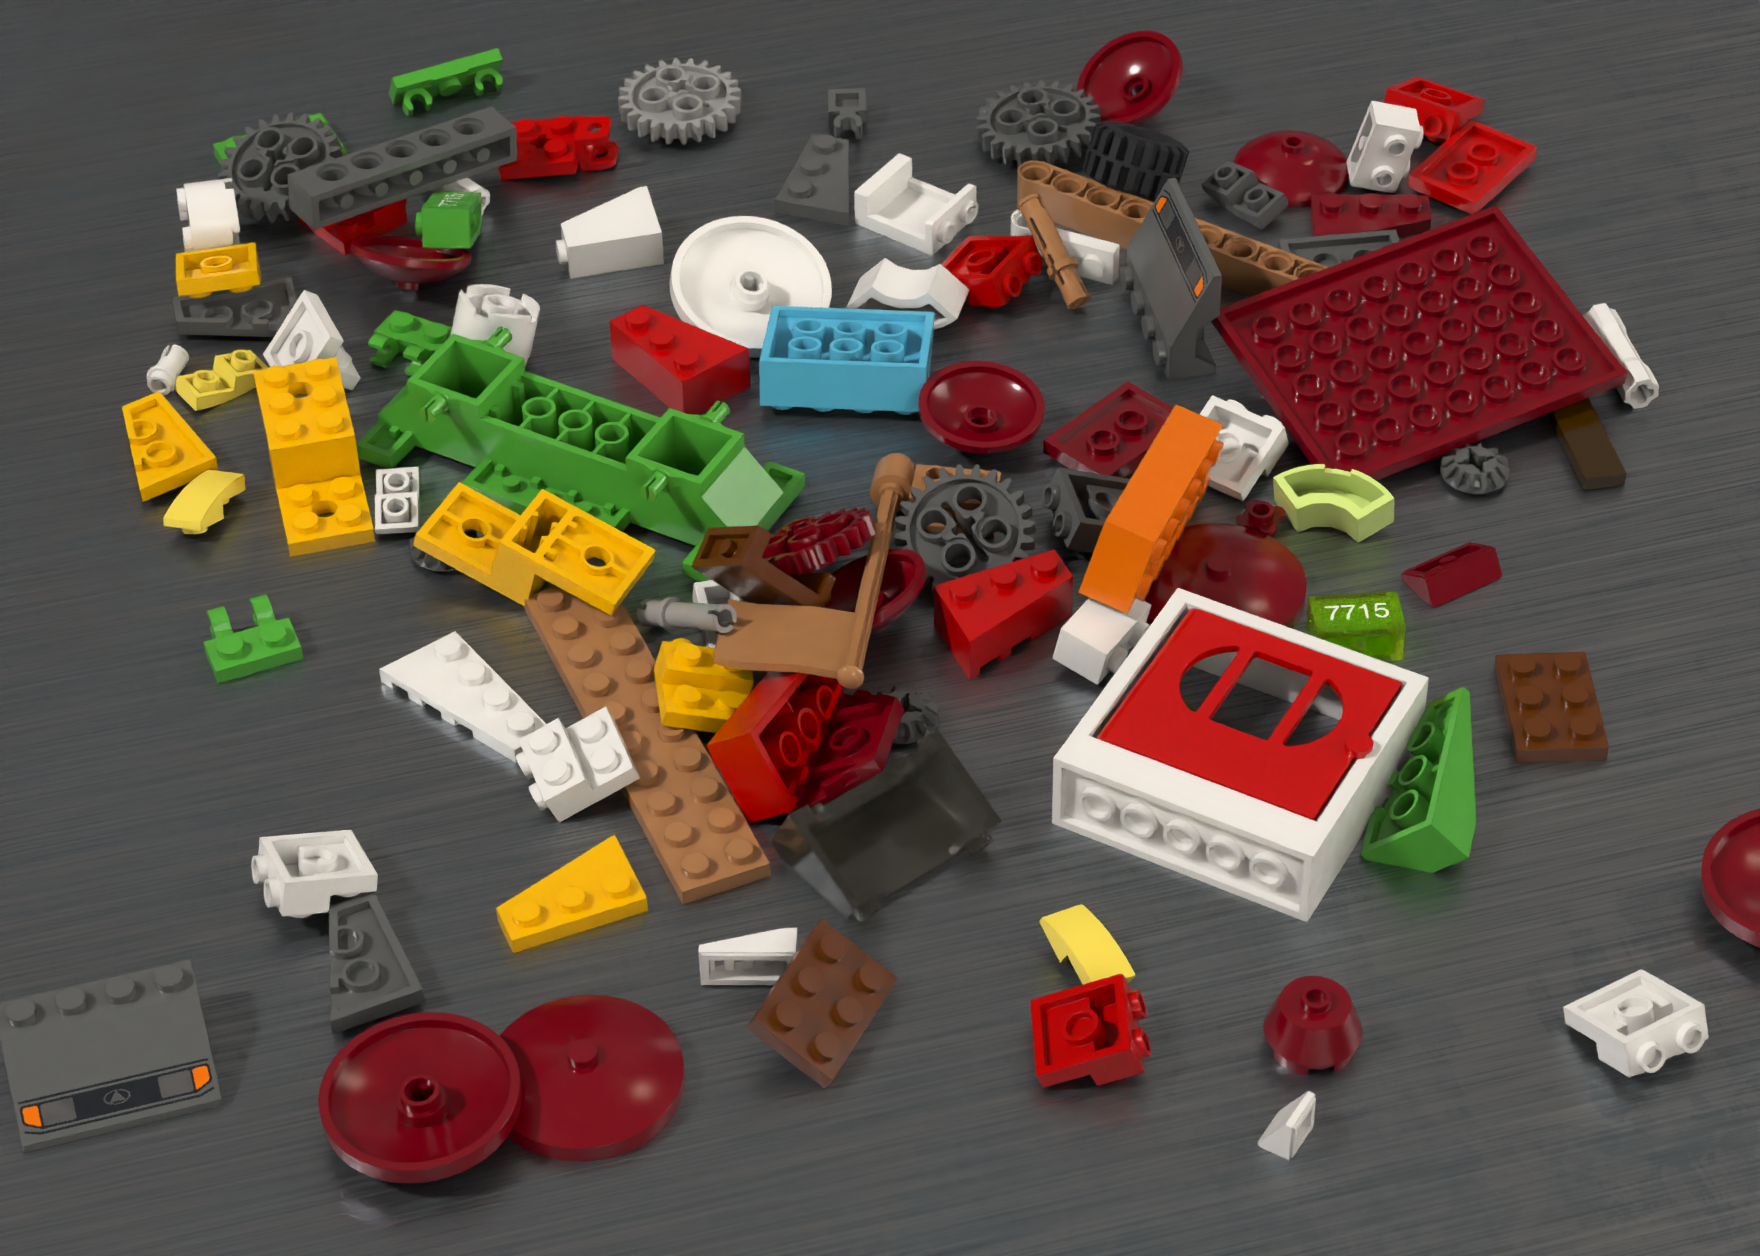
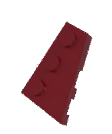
(1369, 212)

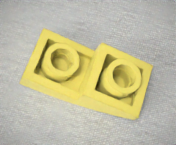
(230, 378)
(203, 500)
(1086, 943)

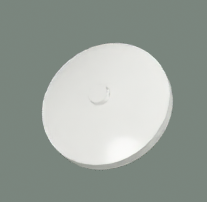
(739, 269)

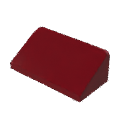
(1454, 573)

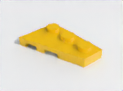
(163, 446)
(573, 899)

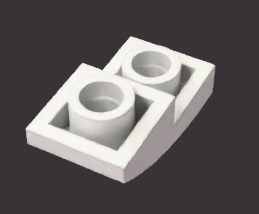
(397, 500)

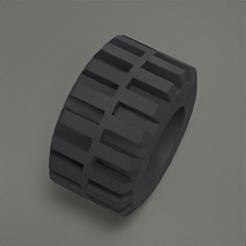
(1133, 158)

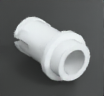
(164, 374)

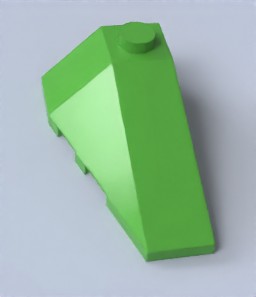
(1433, 796)

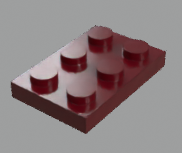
(1111, 433)

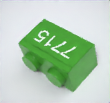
(450, 220)

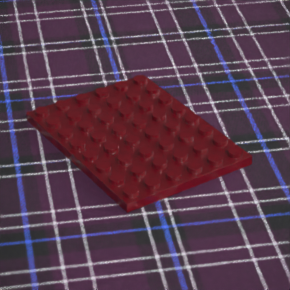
(1418, 347)

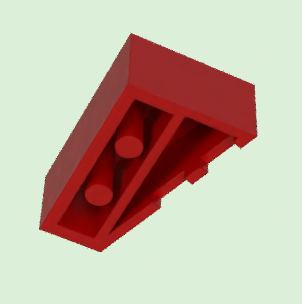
(678, 360)
(1001, 607)

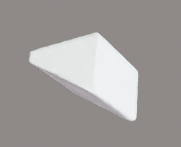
(1290, 1127)

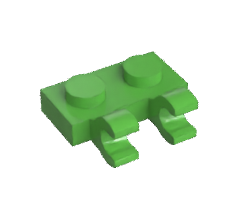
(409, 335)
(253, 649)

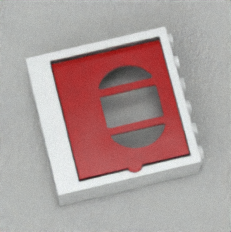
(1218, 799)

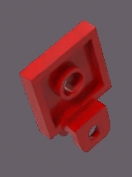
(558, 146)

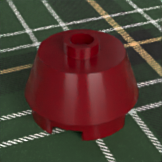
(1313, 1025)

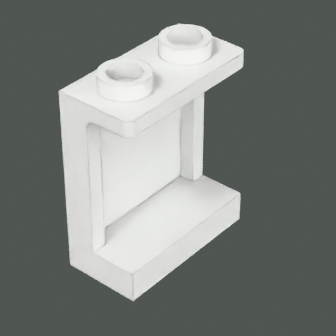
(912, 209)

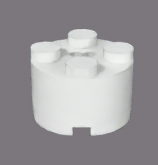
(210, 214)
(491, 307)

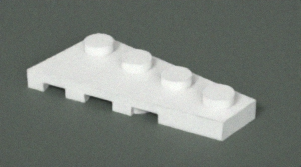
(465, 692)

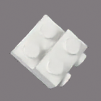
(1249, 449)
(576, 763)
(308, 868)
(1639, 1022)

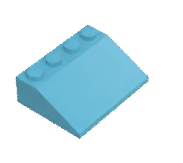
(845, 359)

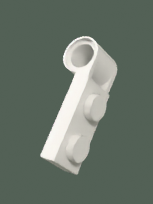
(1095, 257)

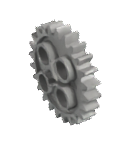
(679, 101)

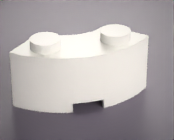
(905, 289)

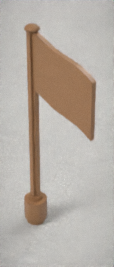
(816, 637)

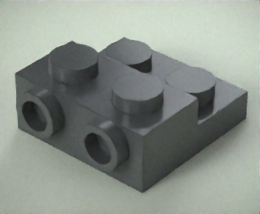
(1081, 505)

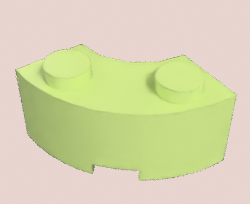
(1333, 499)

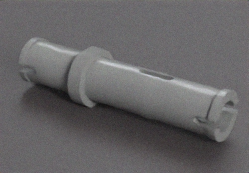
(677, 615)

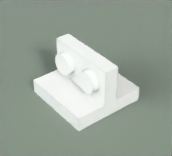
(310, 335)

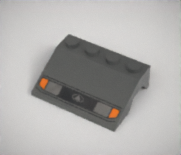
(1173, 285)
(107, 1055)

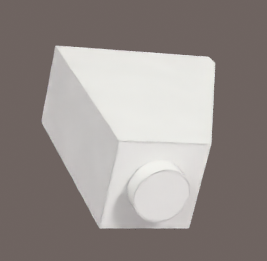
(612, 237)

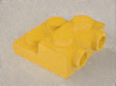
(217, 269)
(695, 690)

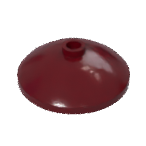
(1133, 76)
(1295, 164)
(407, 260)
(981, 407)
(900, 586)

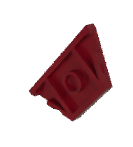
(851, 746)

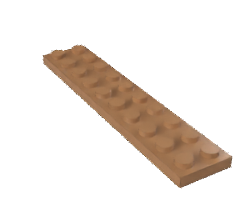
(679, 791)

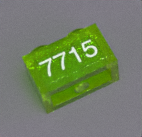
(1359, 622)

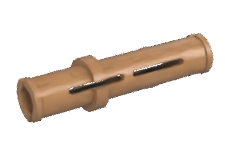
(1060, 265)

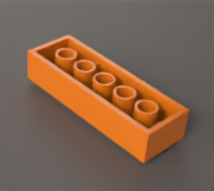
(1153, 510)

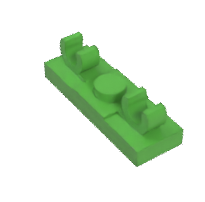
(446, 79)

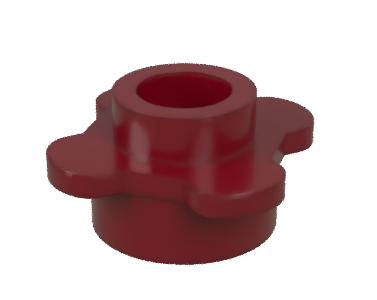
(1261, 516)

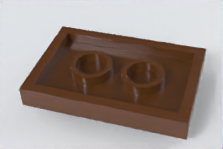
(1550, 707)
(822, 1003)

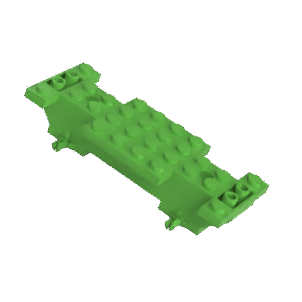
(597, 454)

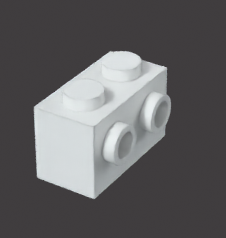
(1384, 147)
(1100, 637)

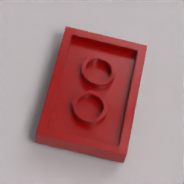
(1472, 167)

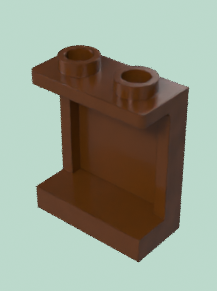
(735, 562)

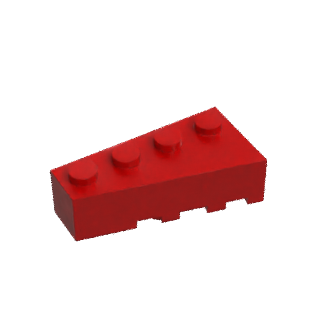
(770, 739)

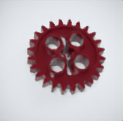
(817, 542)

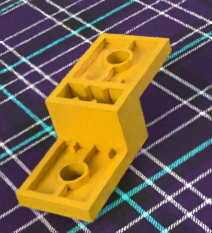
(313, 456)
(538, 546)

